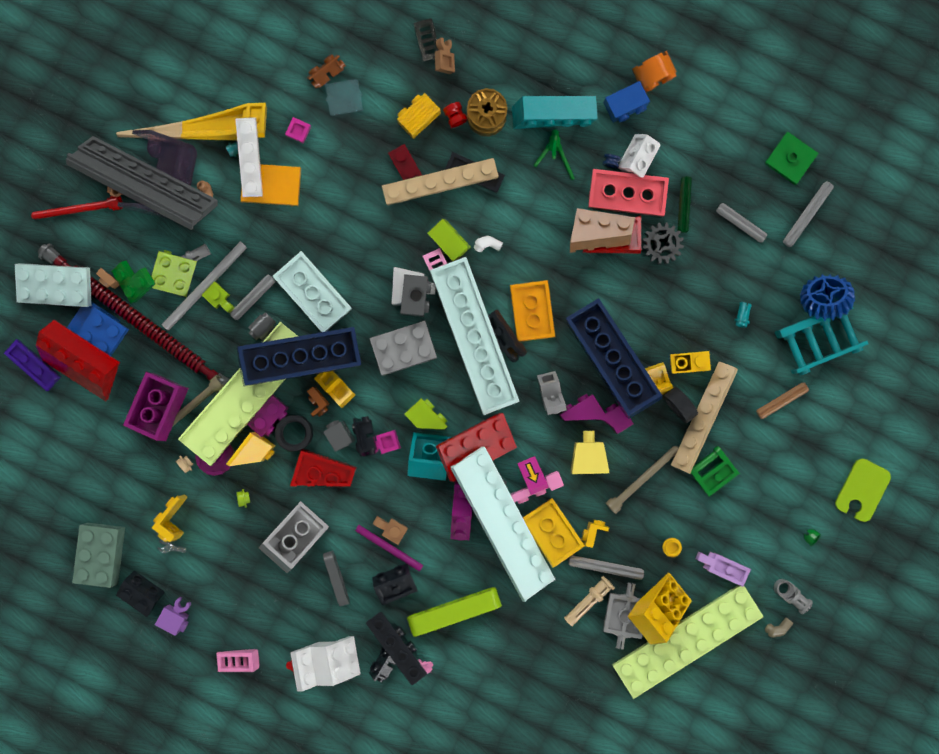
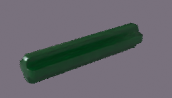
(684, 204)

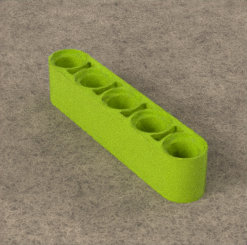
(454, 611)

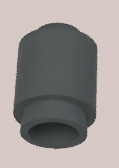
(261, 326)

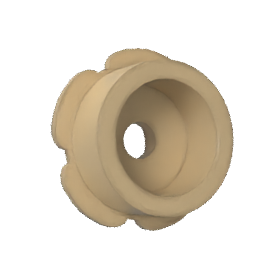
(184, 463)

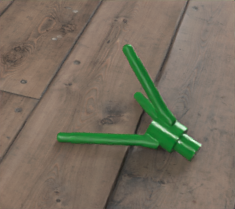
(554, 145)

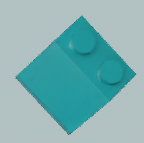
(424, 457)

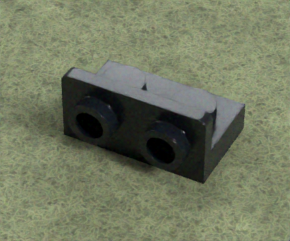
(394, 584)

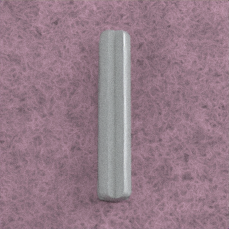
(741, 222)
(252, 297)

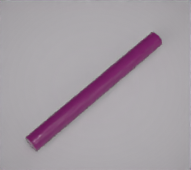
(389, 548)

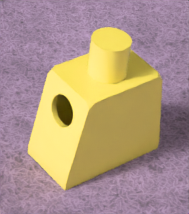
(589, 456)

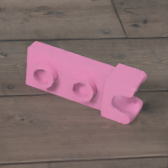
(553, 480)

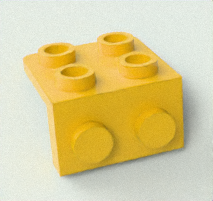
(167, 530)

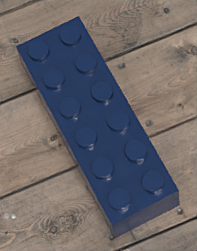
(298, 356)
(613, 358)

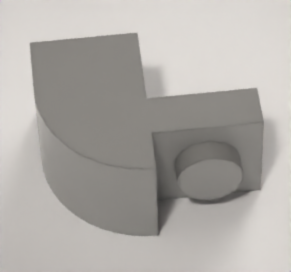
(551, 393)

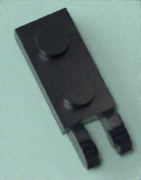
(506, 337)

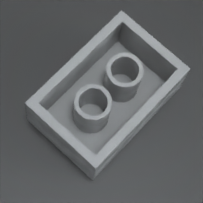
(403, 348)

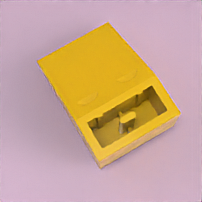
(660, 610)

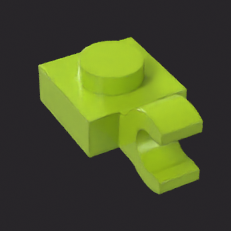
(217, 296)

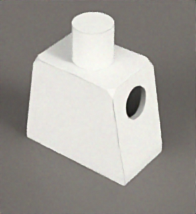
(398, 279)

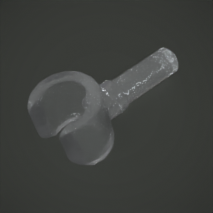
(168, 547)

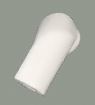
(487, 241)

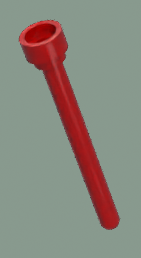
(111, 203)

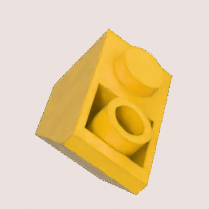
(690, 362)

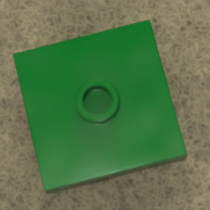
(791, 158)

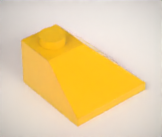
(252, 450)

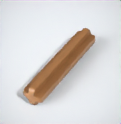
(782, 400)

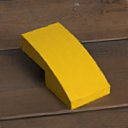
(335, 387)

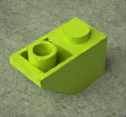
(424, 417)

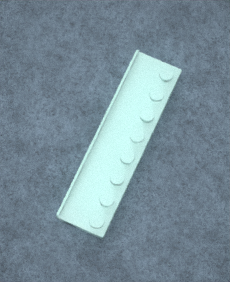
(503, 523)

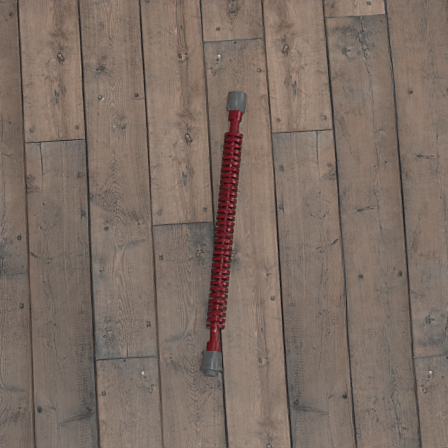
(136, 319)

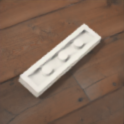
(249, 157)

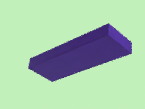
(32, 365)

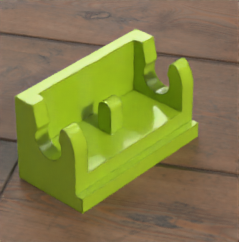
(449, 239)

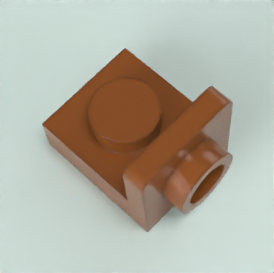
(318, 399)

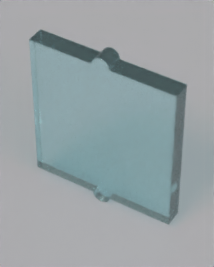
(344, 97)

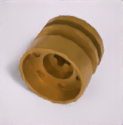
(487, 123)

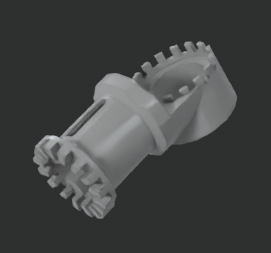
(793, 595)

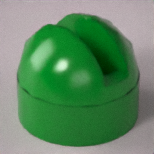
(812, 537)

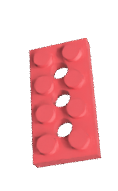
(618, 202)

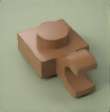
(393, 530)

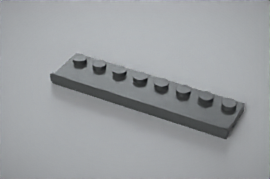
(141, 182)

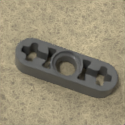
(336, 578)

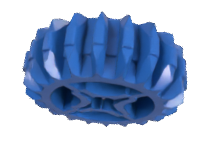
(827, 297)

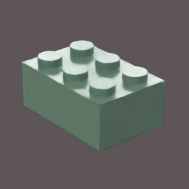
(98, 555)

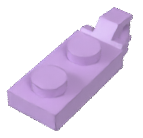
(724, 567)

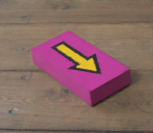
(532, 475)

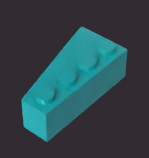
(554, 111)

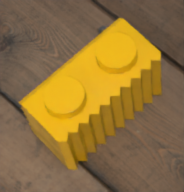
(418, 115)

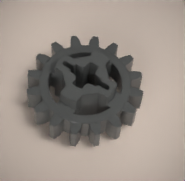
(656, 240)

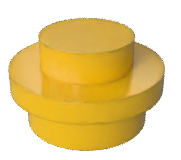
(672, 547)

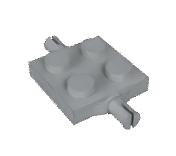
(617, 616)

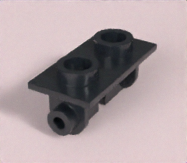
(363, 443)
(380, 669)

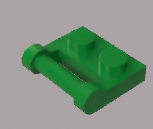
(718, 475)

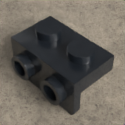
(139, 593)

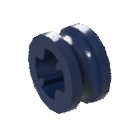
(611, 161)

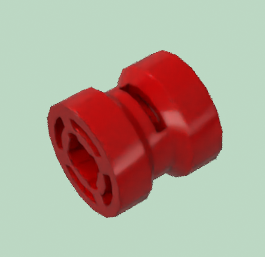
(455, 114)

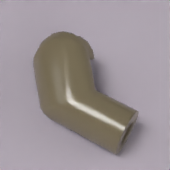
(780, 630)

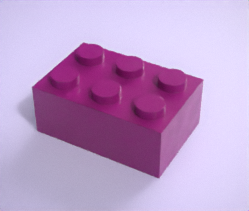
(155, 406)

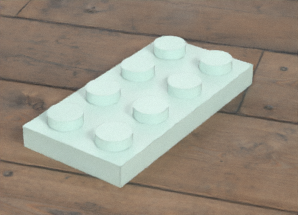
(53, 285)
(312, 292)

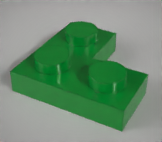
(133, 284)

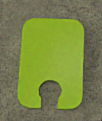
(867, 485)

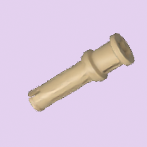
(596, 594)

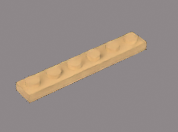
(440, 181)
(707, 413)

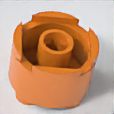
(655, 70)

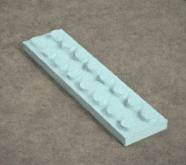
(474, 335)

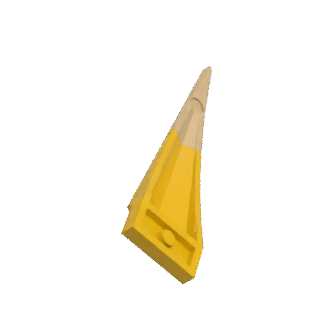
(213, 126)

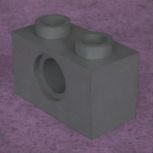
(411, 284)
(339, 435)

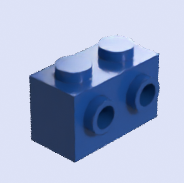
(626, 102)

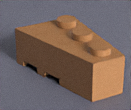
(600, 229)

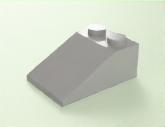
(293, 537)

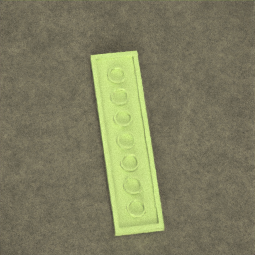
(689, 641)

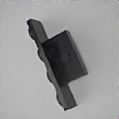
(397, 646)

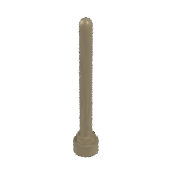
(214, 386)
(615, 503)

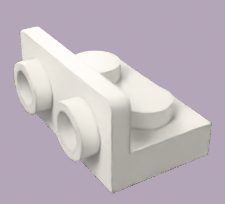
(639, 154)

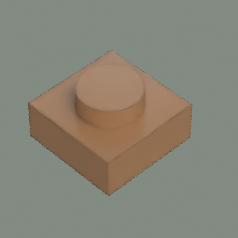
(106, 279)

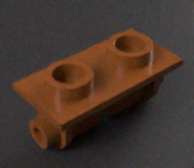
(331, 65)

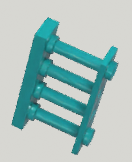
(806, 327)

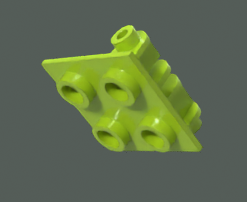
(173, 273)

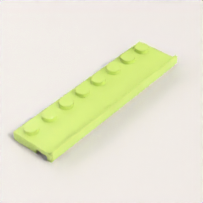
(230, 411)

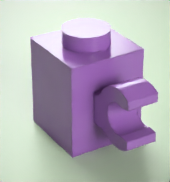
(173, 618)

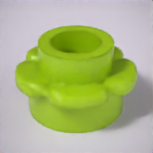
(243, 498)

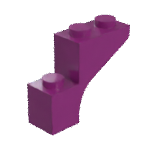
(589, 409)
(460, 515)

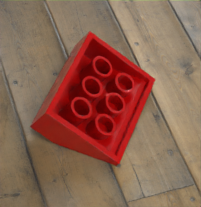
(77, 359)

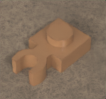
(443, 58)

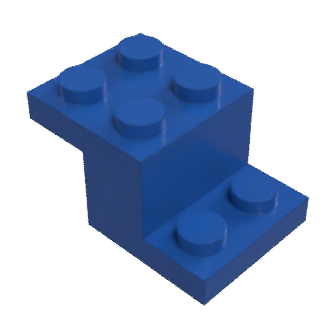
(98, 328)

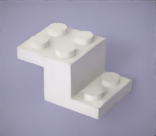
(325, 663)

